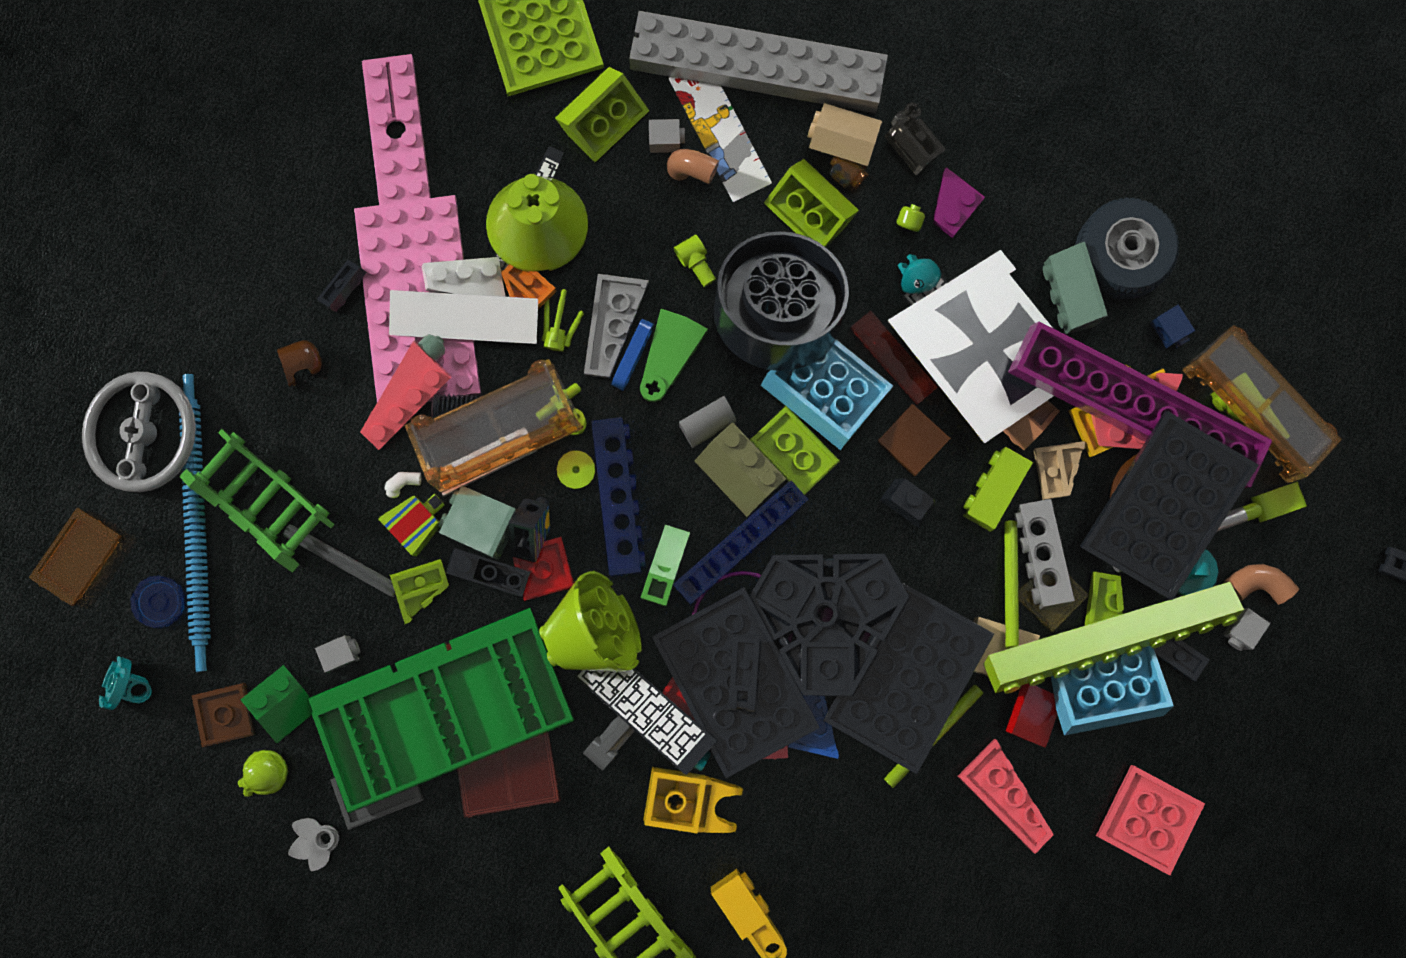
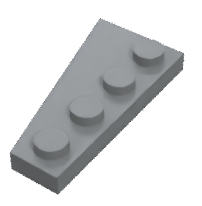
(612, 317)

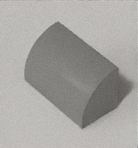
(707, 422)

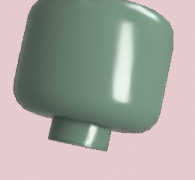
(433, 346)

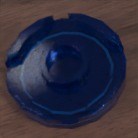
(157, 601)

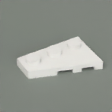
(464, 277)

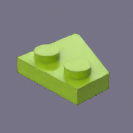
(418, 587)

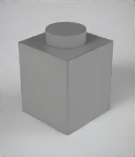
(665, 135)
(1246, 631)
(338, 653)

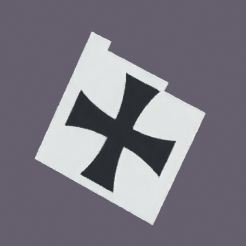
(969, 340)

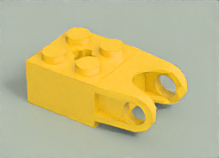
(698, 802)
(748, 913)

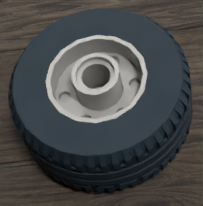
(1130, 247)

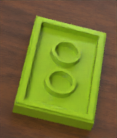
(794, 450)

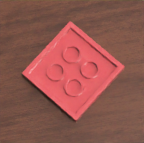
(1150, 820)

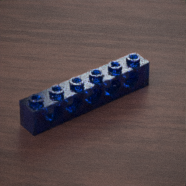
(603, 432)
(740, 542)

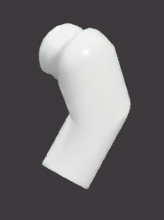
(399, 480)

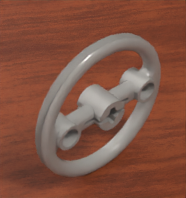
(138, 432)

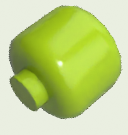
(911, 218)

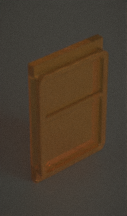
(75, 557)

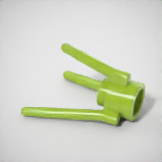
(556, 338)

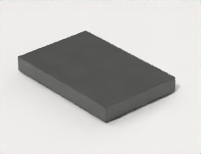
(377, 809)

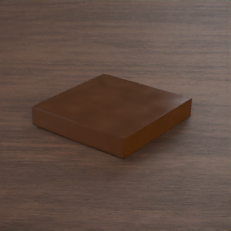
(913, 440)
(223, 715)

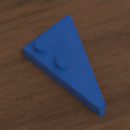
(821, 740)

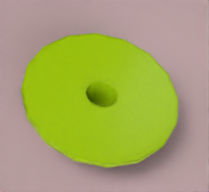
(575, 469)

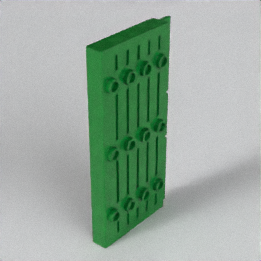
(440, 710)

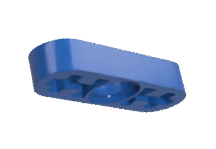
(632, 354)

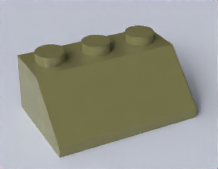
(740, 469)

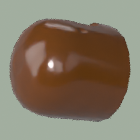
(298, 357)

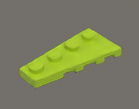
(1104, 598)

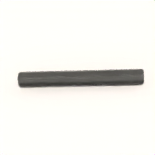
(343, 561)

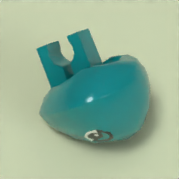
(919, 275)

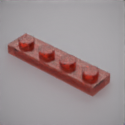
(893, 357)

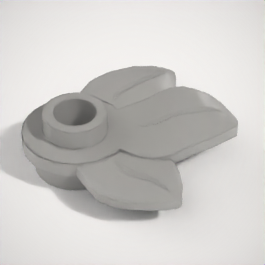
(310, 843)

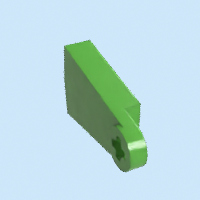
(671, 349)

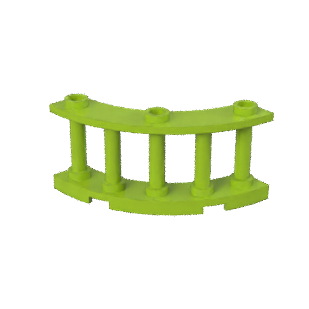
(648, 913)

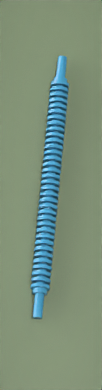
(199, 638)

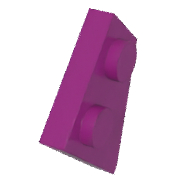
(955, 203)

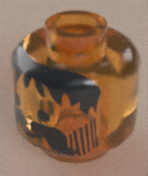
(847, 172)

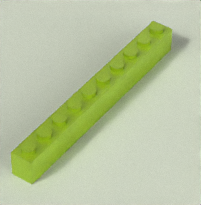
(1113, 637)

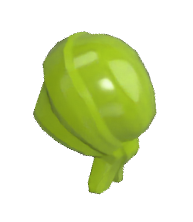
(263, 773)

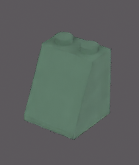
(477, 522)

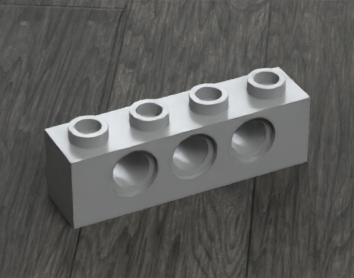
(1043, 515)

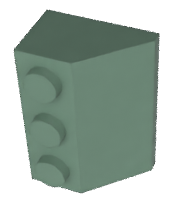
(1074, 289)

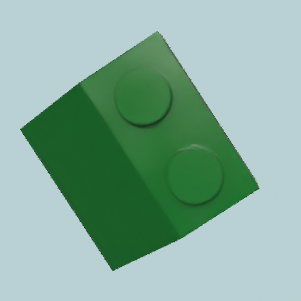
(279, 704)

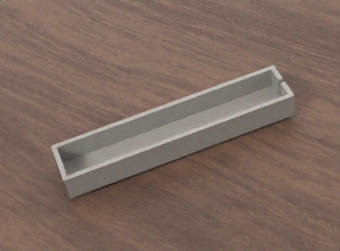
(757, 62)

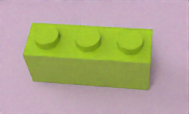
(996, 488)

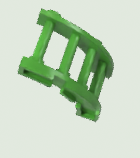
(245, 519)

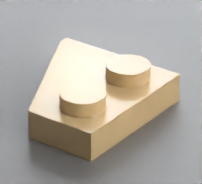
(1057, 468)

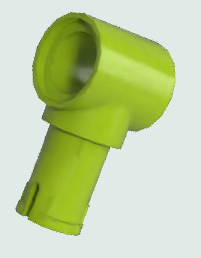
(692, 254)

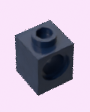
(1173, 327)

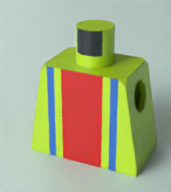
(413, 522)

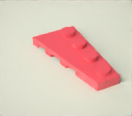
(407, 391)
(1005, 795)

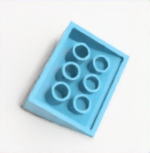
(830, 393)
(1112, 693)

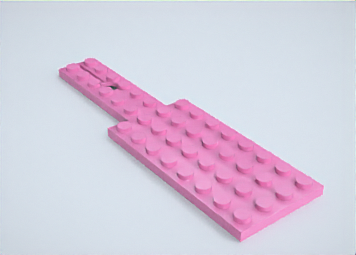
(405, 226)

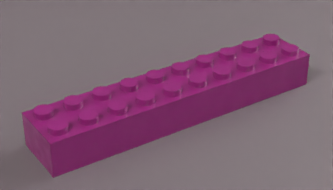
(1121, 393)

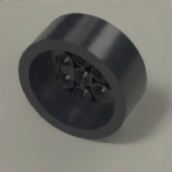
(778, 338)

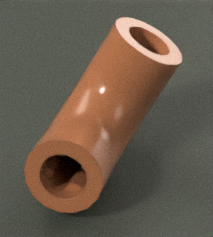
(692, 163)
(1263, 578)

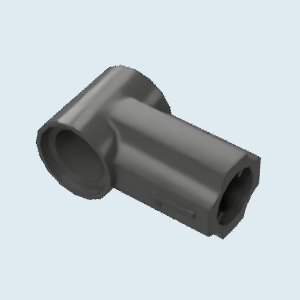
(605, 747)

